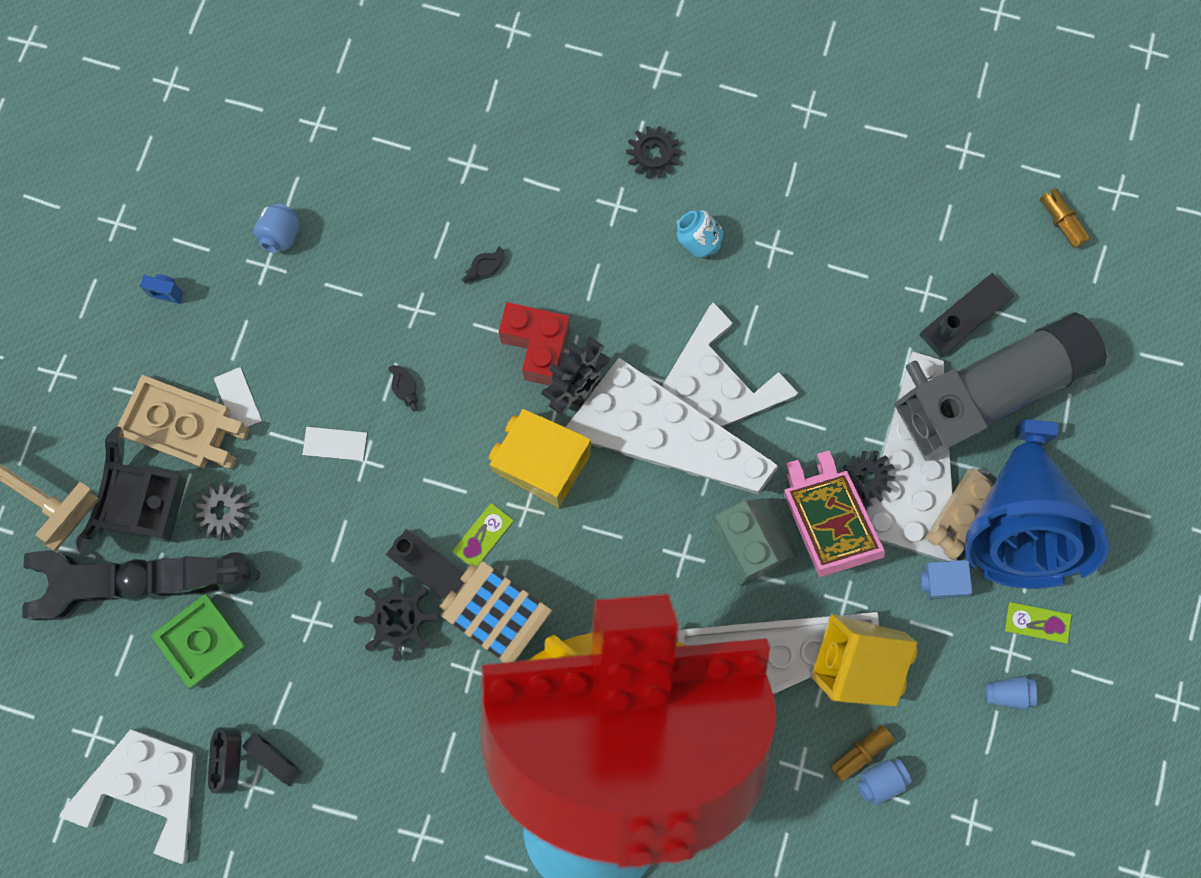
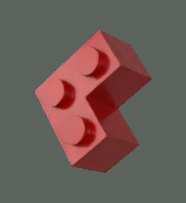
(540, 333)

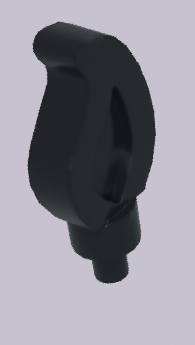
(484, 265)
(404, 386)

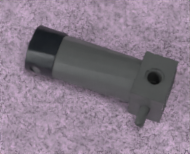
(971, 399)

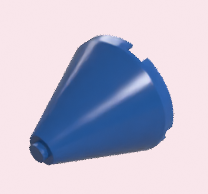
(1035, 526)

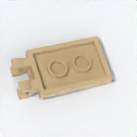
(179, 424)

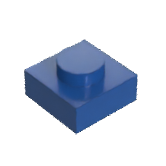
(162, 288)
(1036, 431)

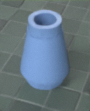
(1012, 692)

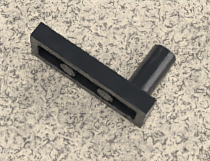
(966, 315)
(425, 564)

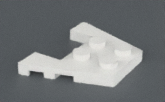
(711, 386)
(148, 776)

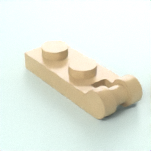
(959, 513)

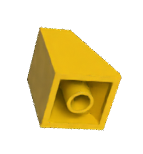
(540, 456)
(863, 662)

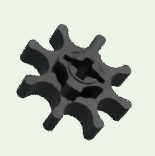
(575, 375)
(385, 631)

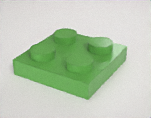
(198, 641)

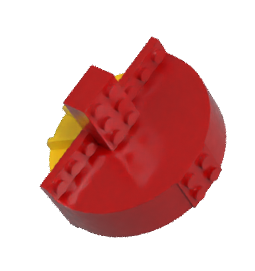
(630, 737)

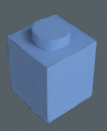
(946, 580)

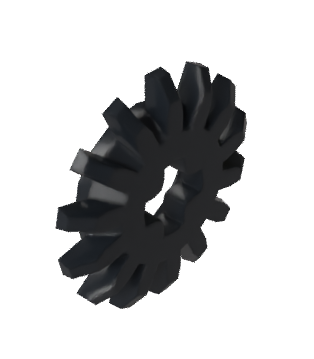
(648, 141)
(876, 484)

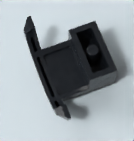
(132, 499)

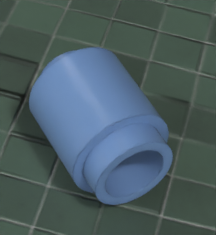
(883, 781)

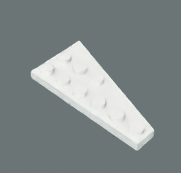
(792, 644)

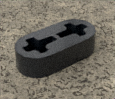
(272, 759)
(224, 760)

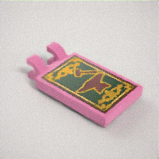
(831, 517)

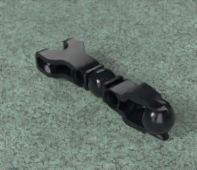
(133, 580)

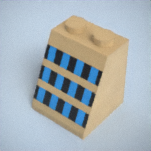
(494, 612)

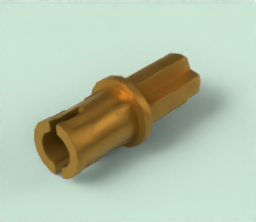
(1064, 218)
(862, 753)

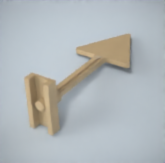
(63, 515)

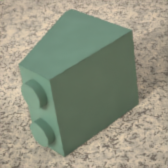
(752, 539)

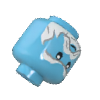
(699, 233)

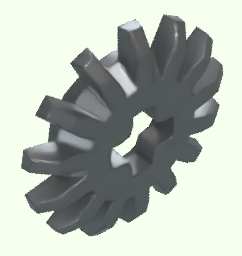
(229, 520)

